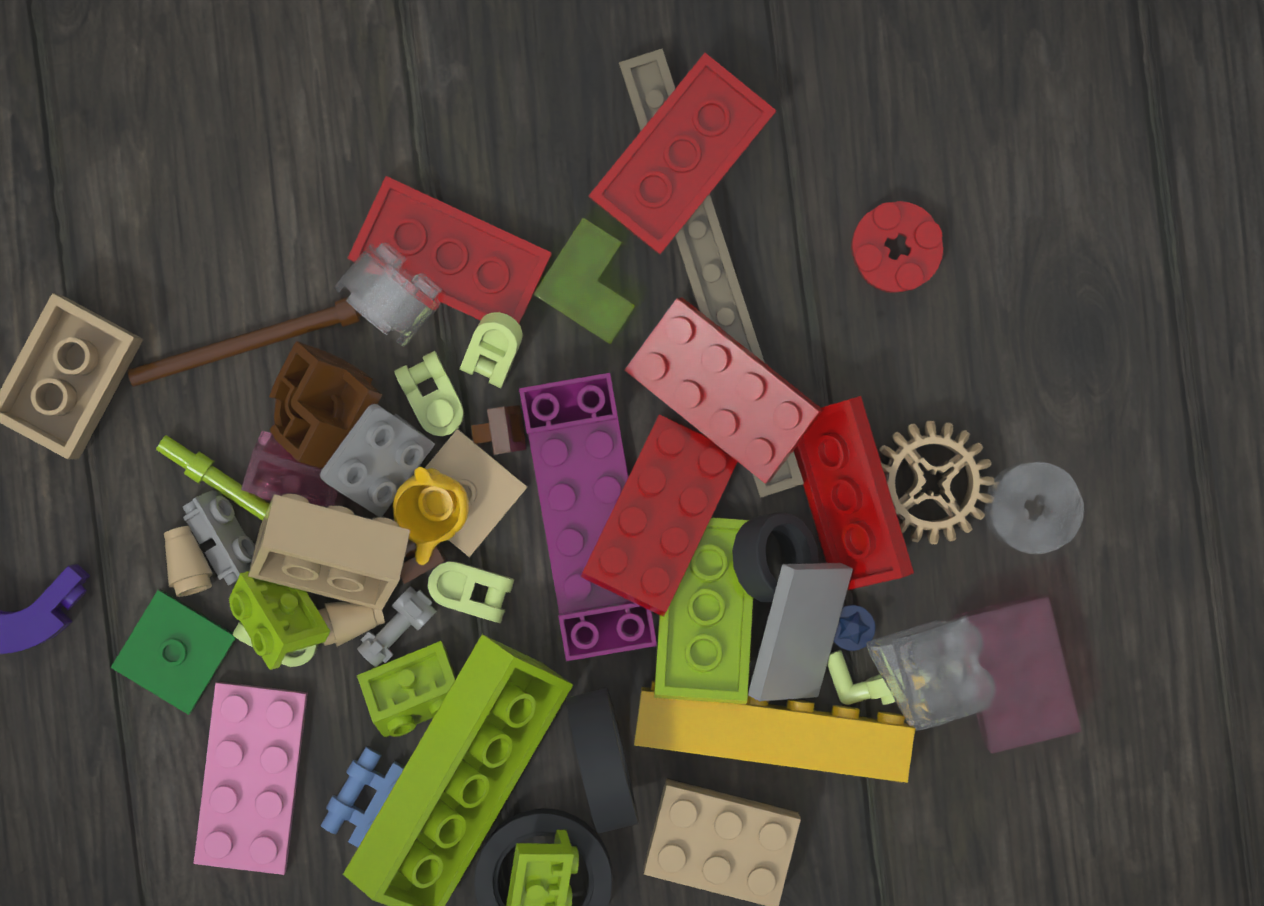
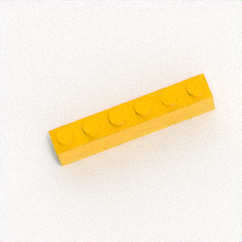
(779, 734)

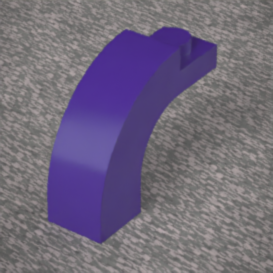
(43, 618)

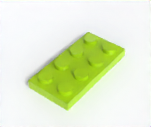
(707, 626)

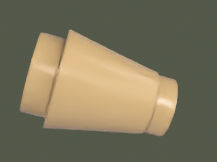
(186, 564)
(348, 621)

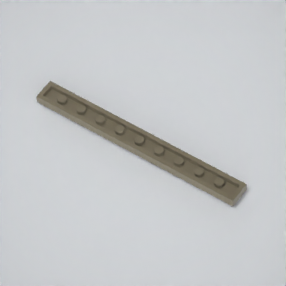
(703, 243)

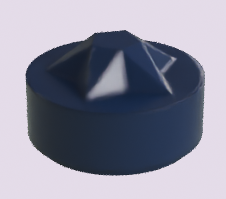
(854, 628)

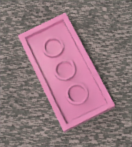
(250, 778)

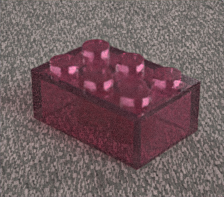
(1029, 674)

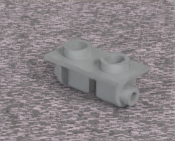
(214, 518)

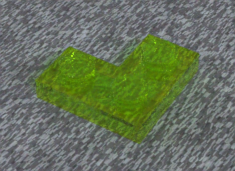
(574, 286)

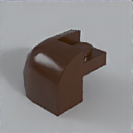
(318, 403)

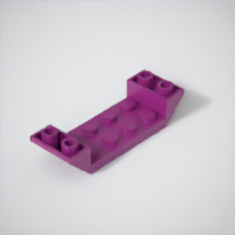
(578, 482)

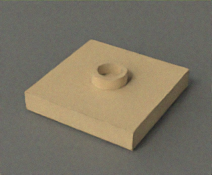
(487, 484)

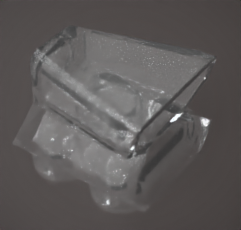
(934, 671)

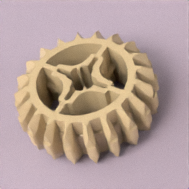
(962, 459)

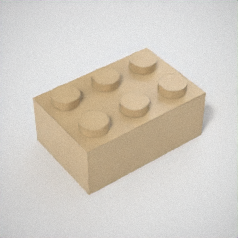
(66, 376)
(329, 551)
(721, 843)

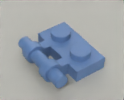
(343, 807)

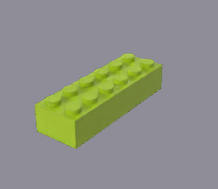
(458, 777)

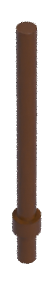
(340, 313)

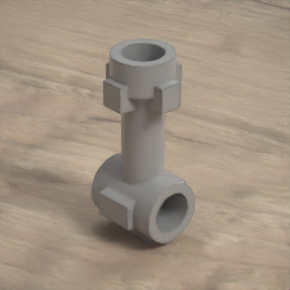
(413, 609)

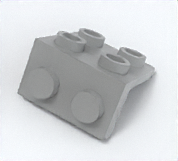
(376, 459)

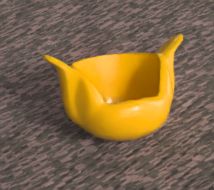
(431, 508)

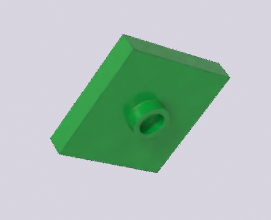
(174, 651)

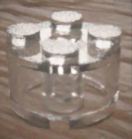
(389, 293)
(1057, 494)

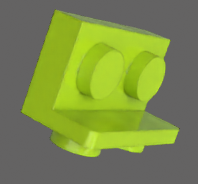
(276, 618)
(407, 689)
(543, 873)

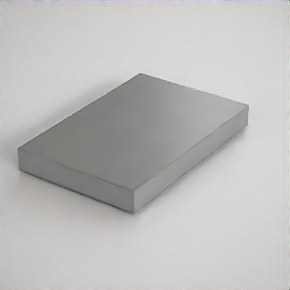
(800, 631)

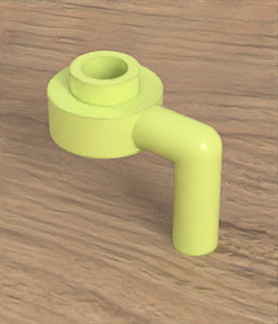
(853, 693)

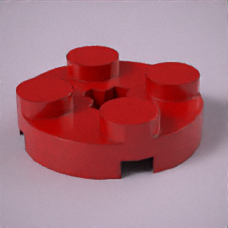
(889, 221)

